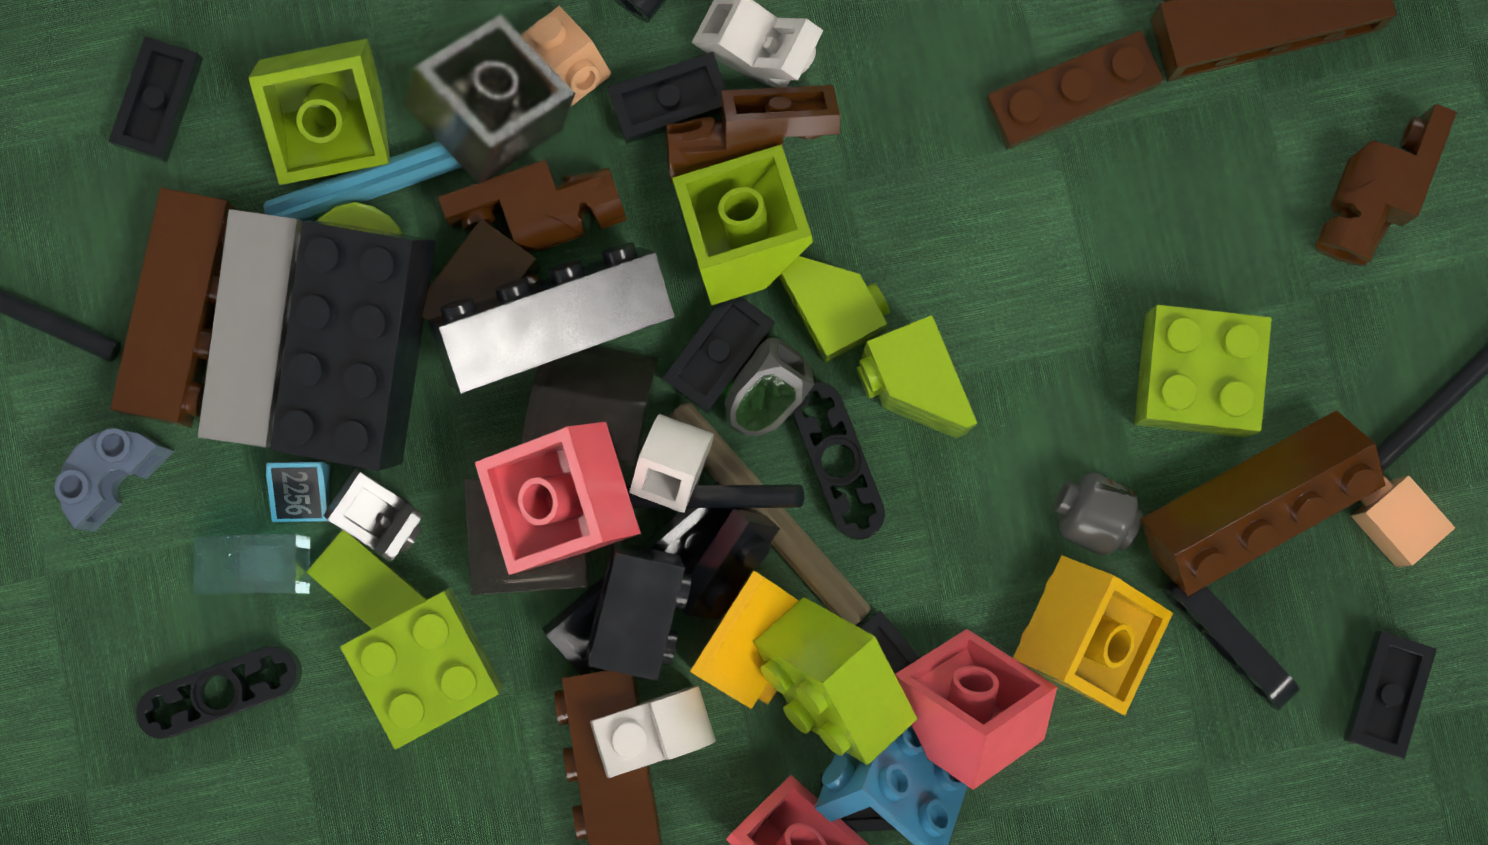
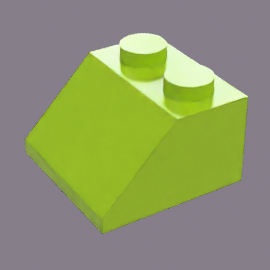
(321, 111)
(743, 222)
(916, 378)

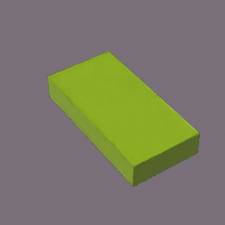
(363, 581)

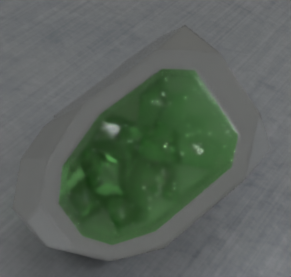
(768, 388)

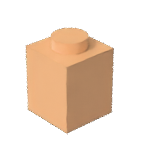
(1402, 521)

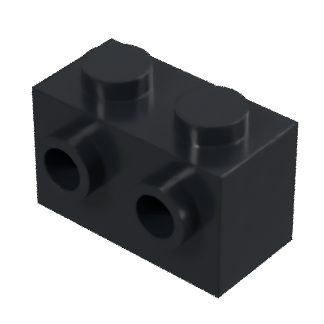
(637, 610)

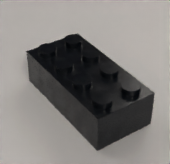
(352, 345)

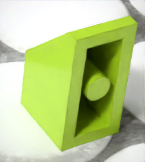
(834, 305)

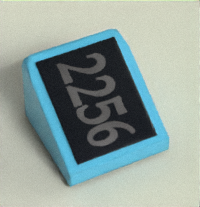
(298, 491)

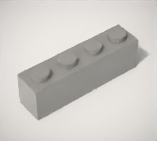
(249, 328)

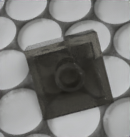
(594, 388)

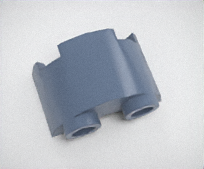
(97, 468)

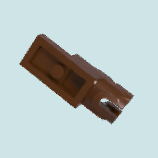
(751, 123)
(1383, 187)
(536, 208)

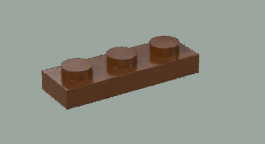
(1074, 89)

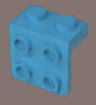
(900, 787)

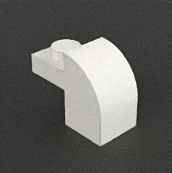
(757, 41)
(671, 463)
(653, 731)

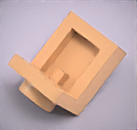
(568, 52)

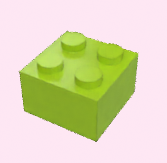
(1203, 371)
(422, 668)
(834, 681)

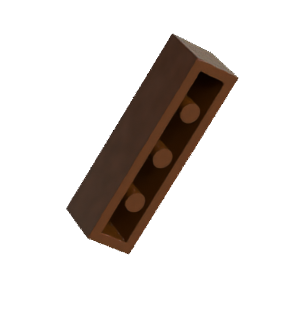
(1226, 33)
(173, 311)
(1263, 502)
(613, 808)

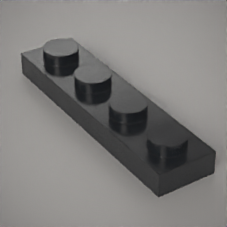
(684, 535)

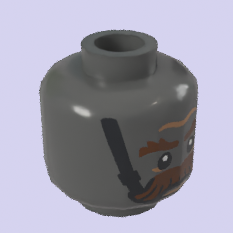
(1097, 514)

